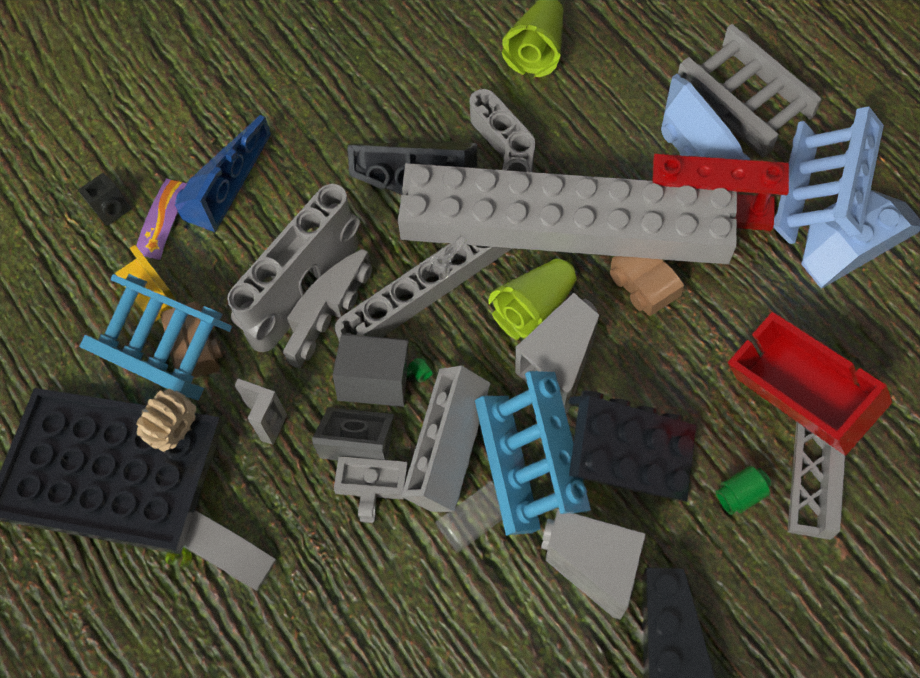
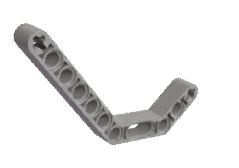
(487, 116)

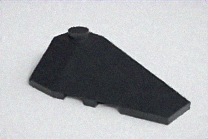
(385, 162)

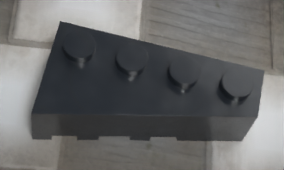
(671, 628)

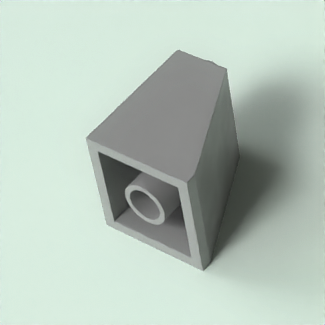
(560, 345)
(595, 558)

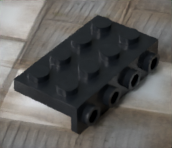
(632, 447)

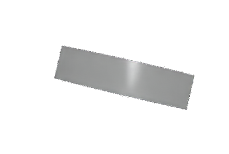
(228, 551)

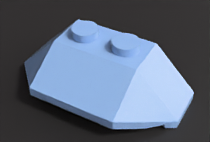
(695, 126)
(833, 253)

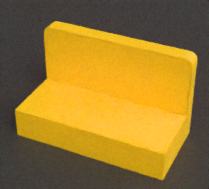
(142, 269)

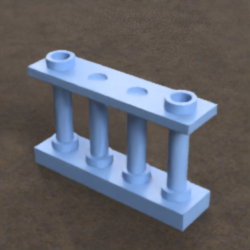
(853, 186)

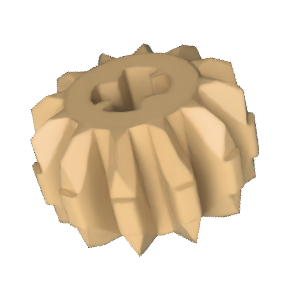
(166, 419)

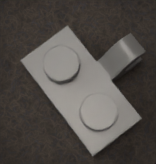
(370, 480)

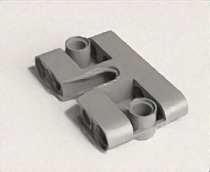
(264, 306)

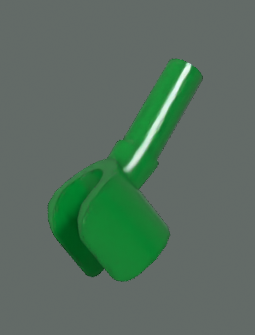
(419, 369)

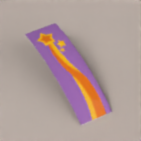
(159, 220)

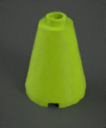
(535, 39)
(532, 297)

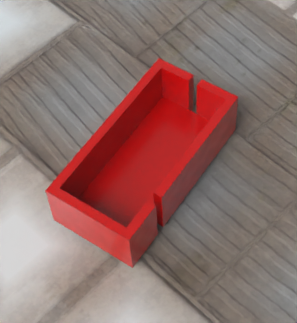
(811, 383)

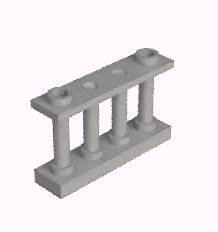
(737, 114)

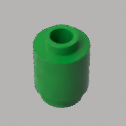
(744, 490)

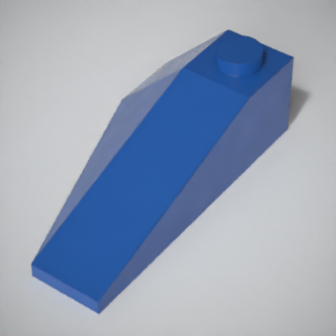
(217, 183)

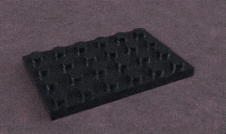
(92, 476)

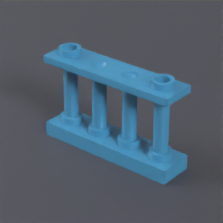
(155, 367)
(507, 461)

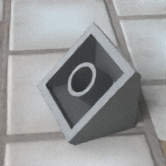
(371, 370)
(353, 434)

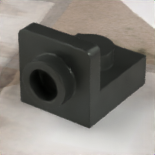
(104, 199)

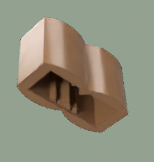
(648, 280)

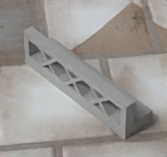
(830, 489)

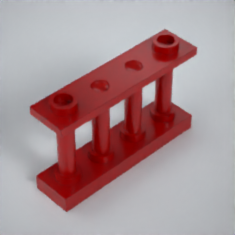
(733, 175)

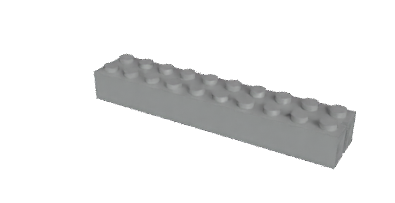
(567, 213)

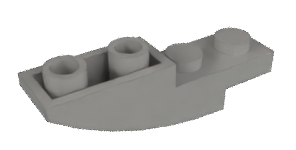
(329, 294)

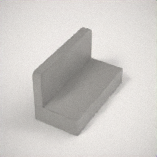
(267, 411)

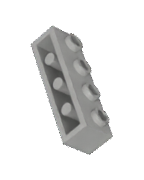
(445, 440)

